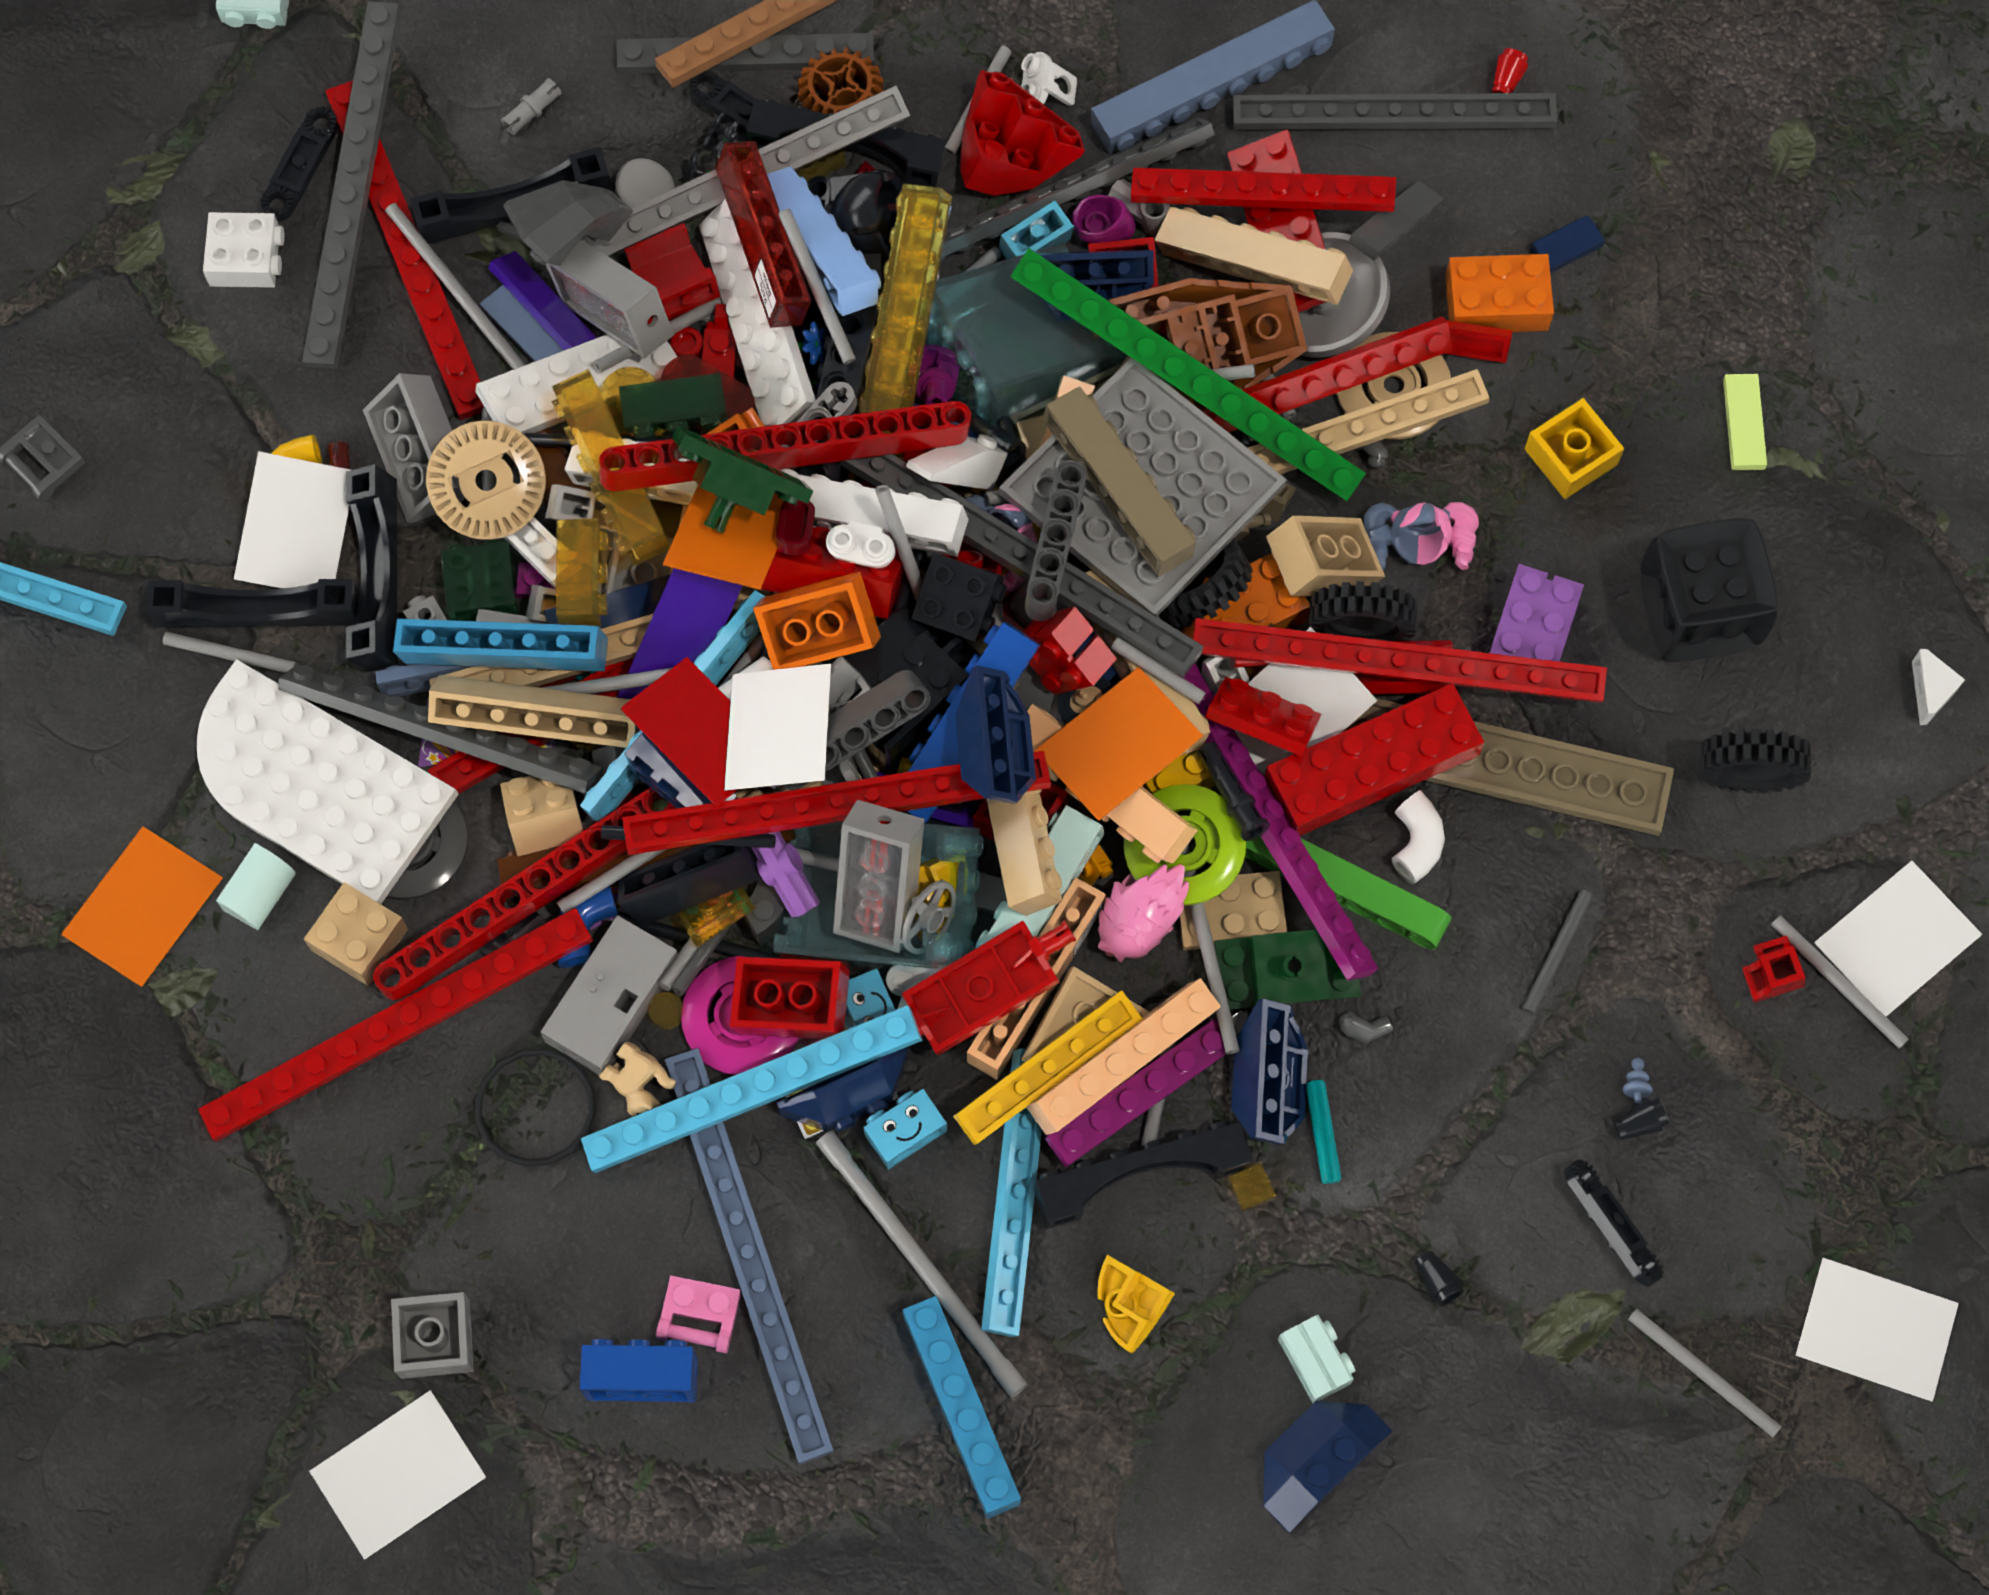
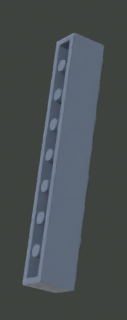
(1212, 77)

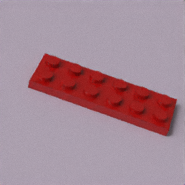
(1278, 155)

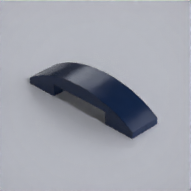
(626, 602)

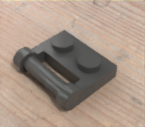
(48, 450)

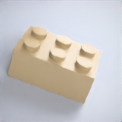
(1323, 552)

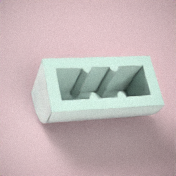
(256, 886)

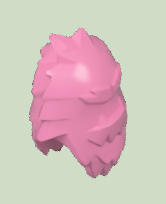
(1141, 912)

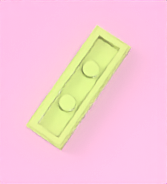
(1745, 422)

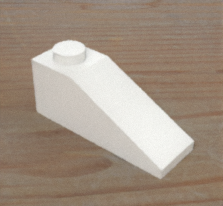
(969, 464)

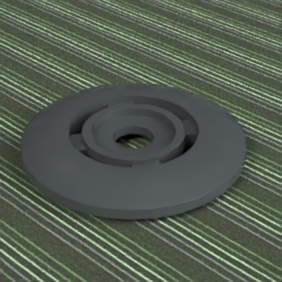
(450, 844)

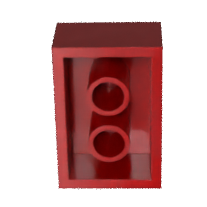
(789, 997)

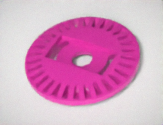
(717, 1042)

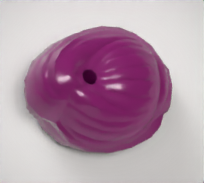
(1103, 219)

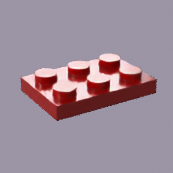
(1263, 715)

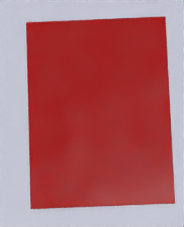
(689, 724)

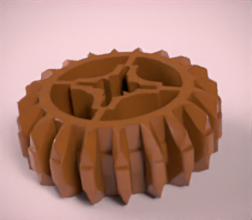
(836, 73)

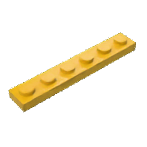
(1047, 1067)

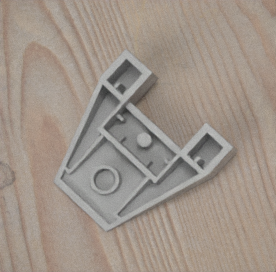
(581, 504)

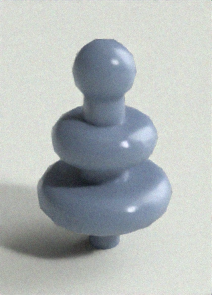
(1637, 1082)

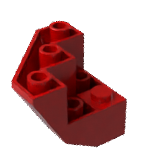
(1013, 139)

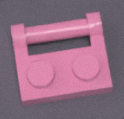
(703, 1303)

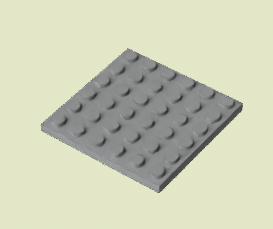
(1195, 465)

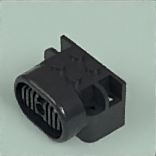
(933, 656)

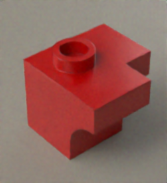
(1774, 971)

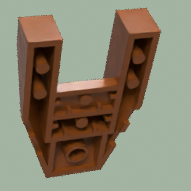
(1224, 323)

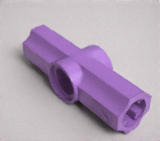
(784, 870)

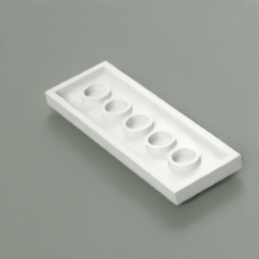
(526, 393)

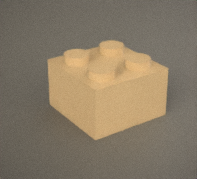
(540, 813)
(355, 933)

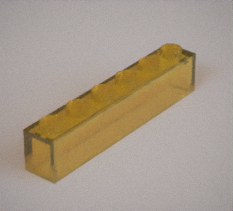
(594, 431)

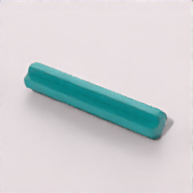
(1323, 1132)

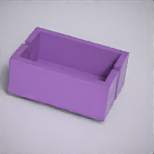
(1536, 615)

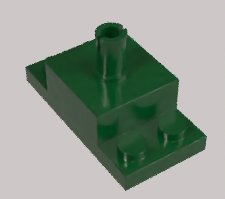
(736, 478)
(1281, 969)

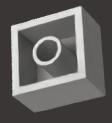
(432, 1335)

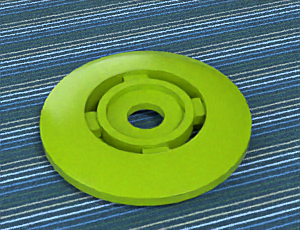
(1216, 843)

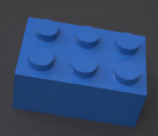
(639, 1371)

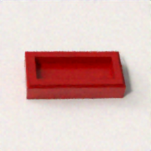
(1479, 341)

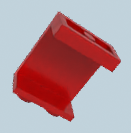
(674, 270)

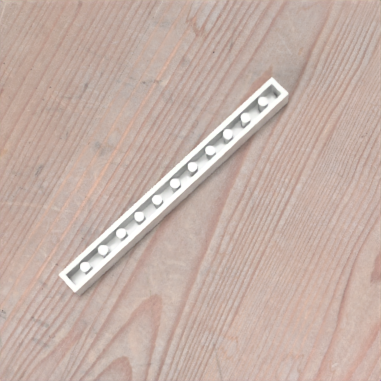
(927, 522)

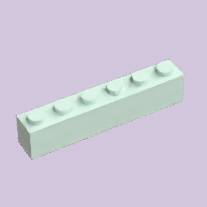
(1074, 843)

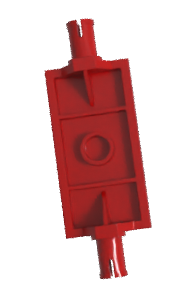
(985, 984)

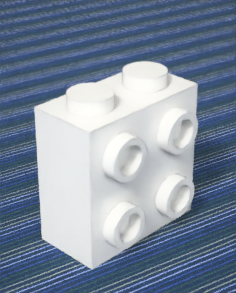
(242, 249)

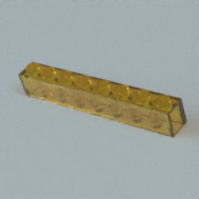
(906, 299)

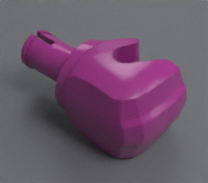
(937, 375)

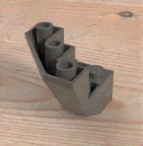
(561, 214)

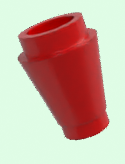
(1509, 70)

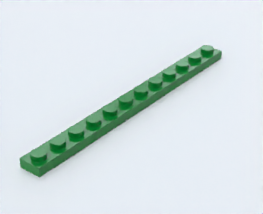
(1187, 374)

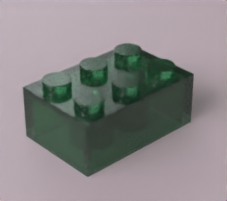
(673, 404)

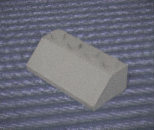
(407, 427)

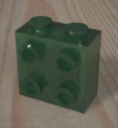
(479, 579)

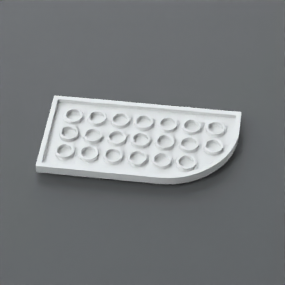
(315, 783)

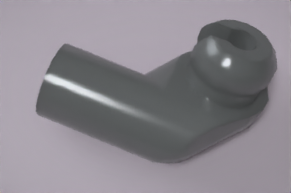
(1377, 454)
(1362, 1030)

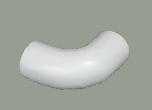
(1425, 838)

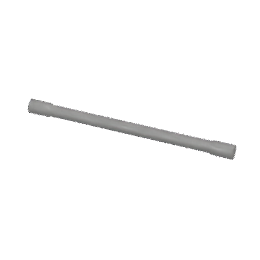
(1000, 1366)

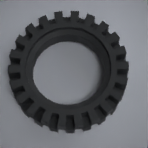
(1215, 592)
(1364, 611)
(1756, 761)

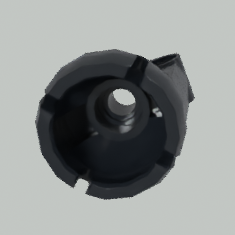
(861, 207)

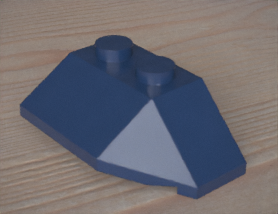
(1105, 272)
(994, 737)
(1270, 1073)
(847, 1096)
(1317, 1457)

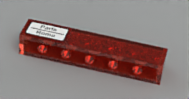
(762, 234)

